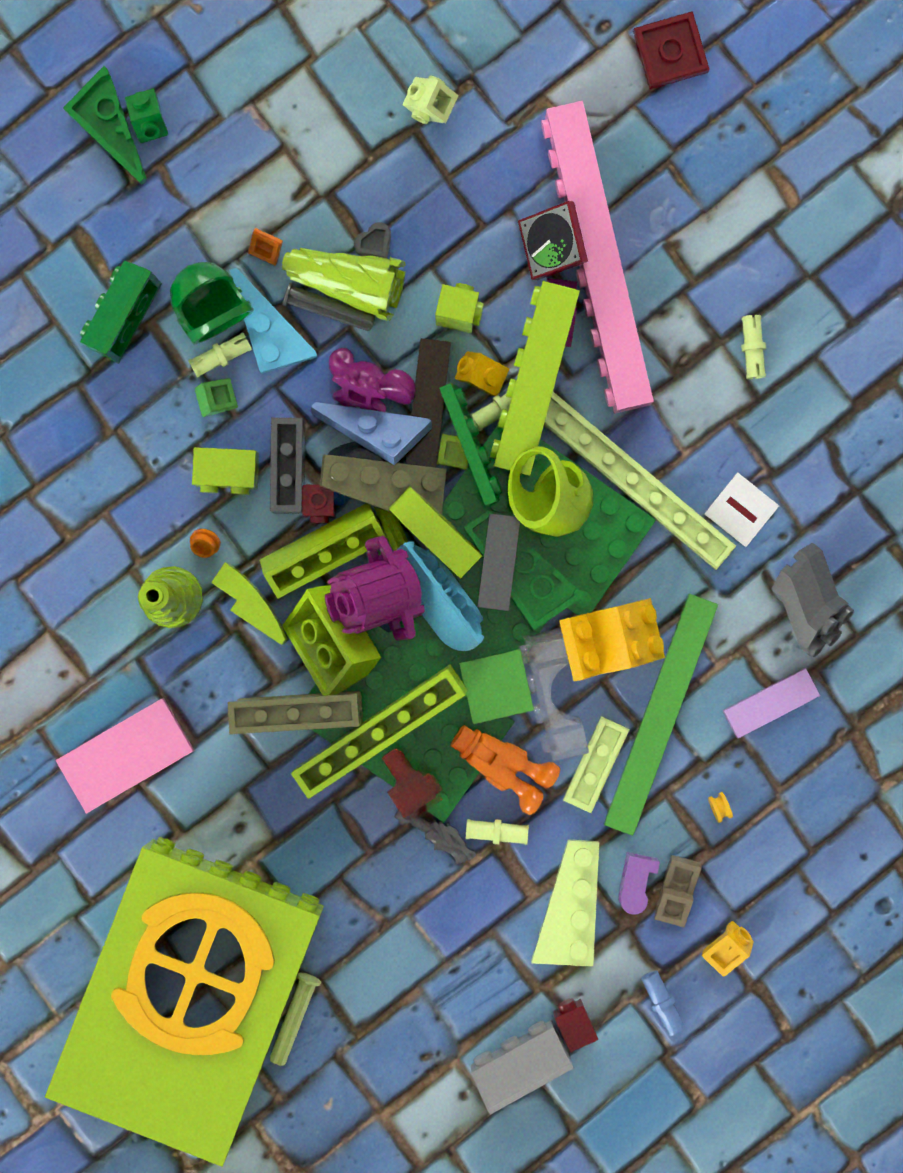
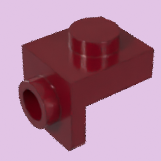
(318, 503)

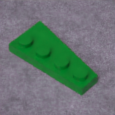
(467, 433)
(536, 585)

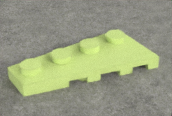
(570, 919)

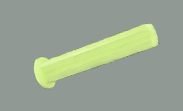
(294, 1018)

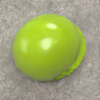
(559, 499)

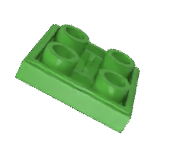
(496, 686)

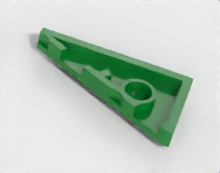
(102, 117)

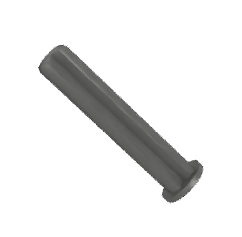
(328, 308)

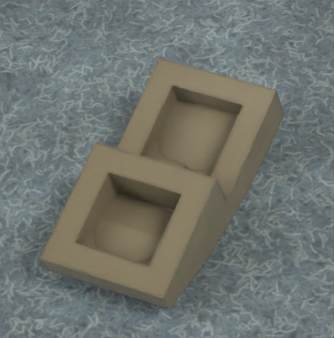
(677, 891)

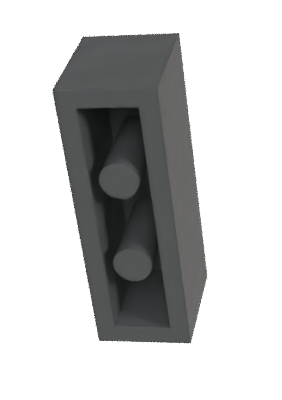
(287, 465)

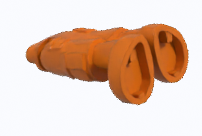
(500, 764)

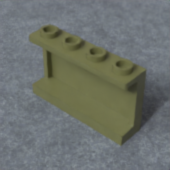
(295, 712)

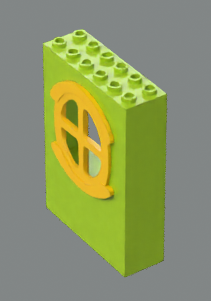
(155, 1070)

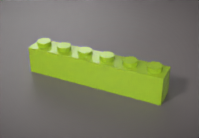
(537, 374)
(379, 731)

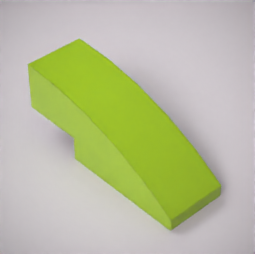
(435, 532)
(250, 602)

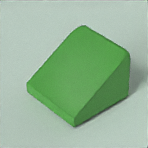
(215, 397)

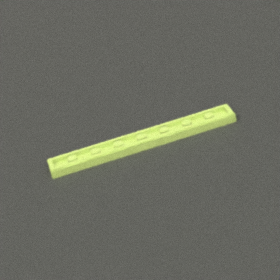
(637, 483)

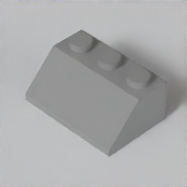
(520, 1066)

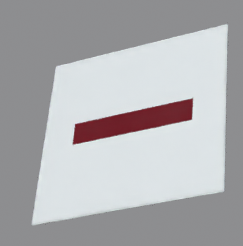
(741, 509)

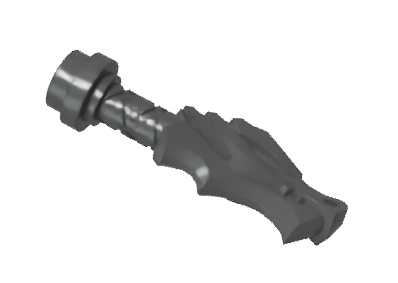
(443, 837)

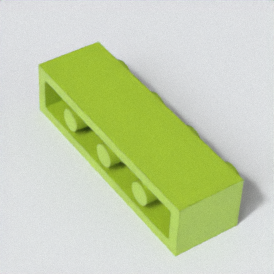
(320, 550)

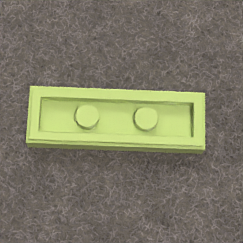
(596, 764)

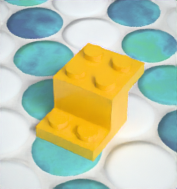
(612, 639)

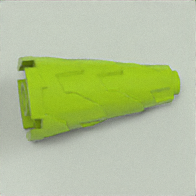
(359, 281)
(171, 597)

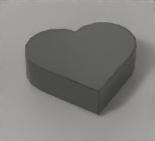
(374, 242)

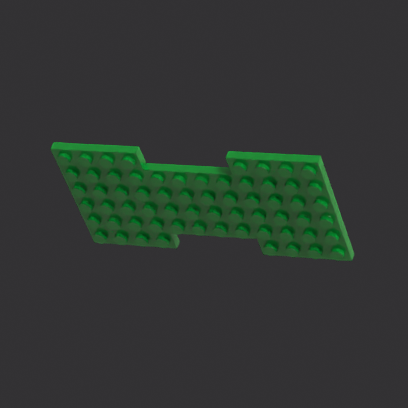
(585, 557)

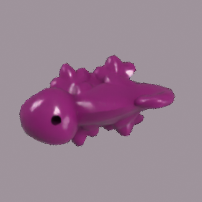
(365, 383)

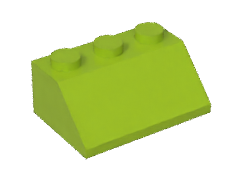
(331, 656)

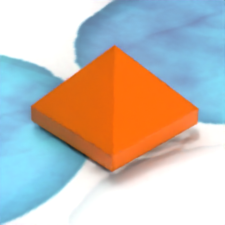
(265, 246)

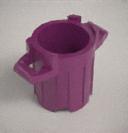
(377, 593)

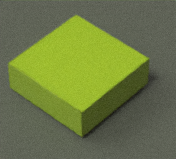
(451, 453)

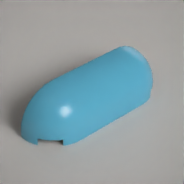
(445, 602)

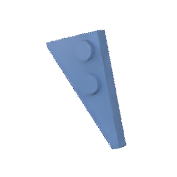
(380, 432)

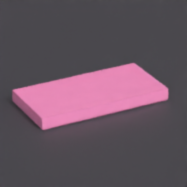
(125, 755)

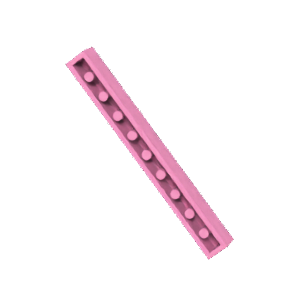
(603, 273)

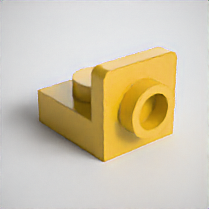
(729, 949)

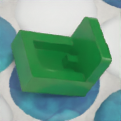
(146, 115)

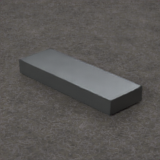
(498, 562)

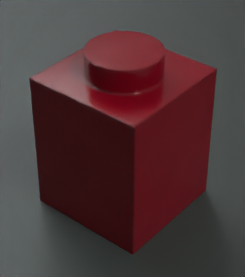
(574, 1024)

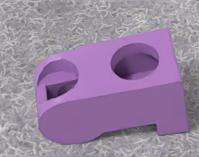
(634, 882)

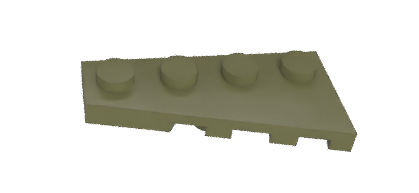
(380, 481)

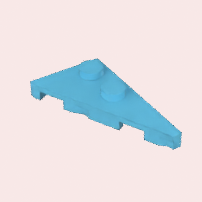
(271, 336)

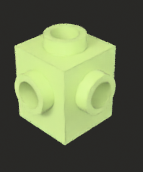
(430, 100)

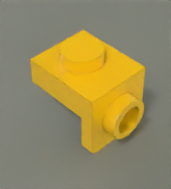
(481, 372)

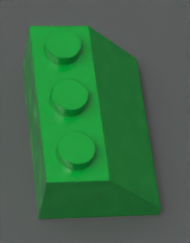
(120, 311)

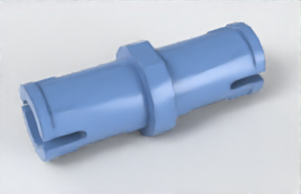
(663, 1003)

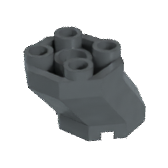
(812, 600)

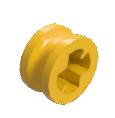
(720, 807)

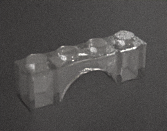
(563, 732)

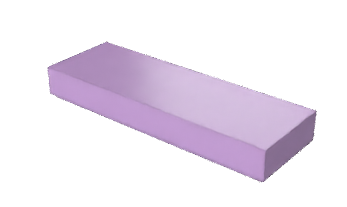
(771, 703)

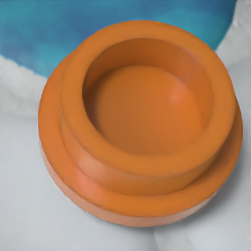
(204, 543)

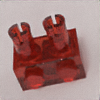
(414, 789)

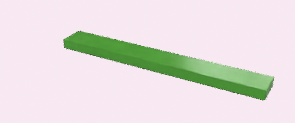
(660, 714)

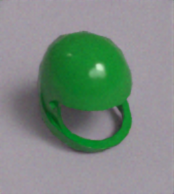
(207, 301)

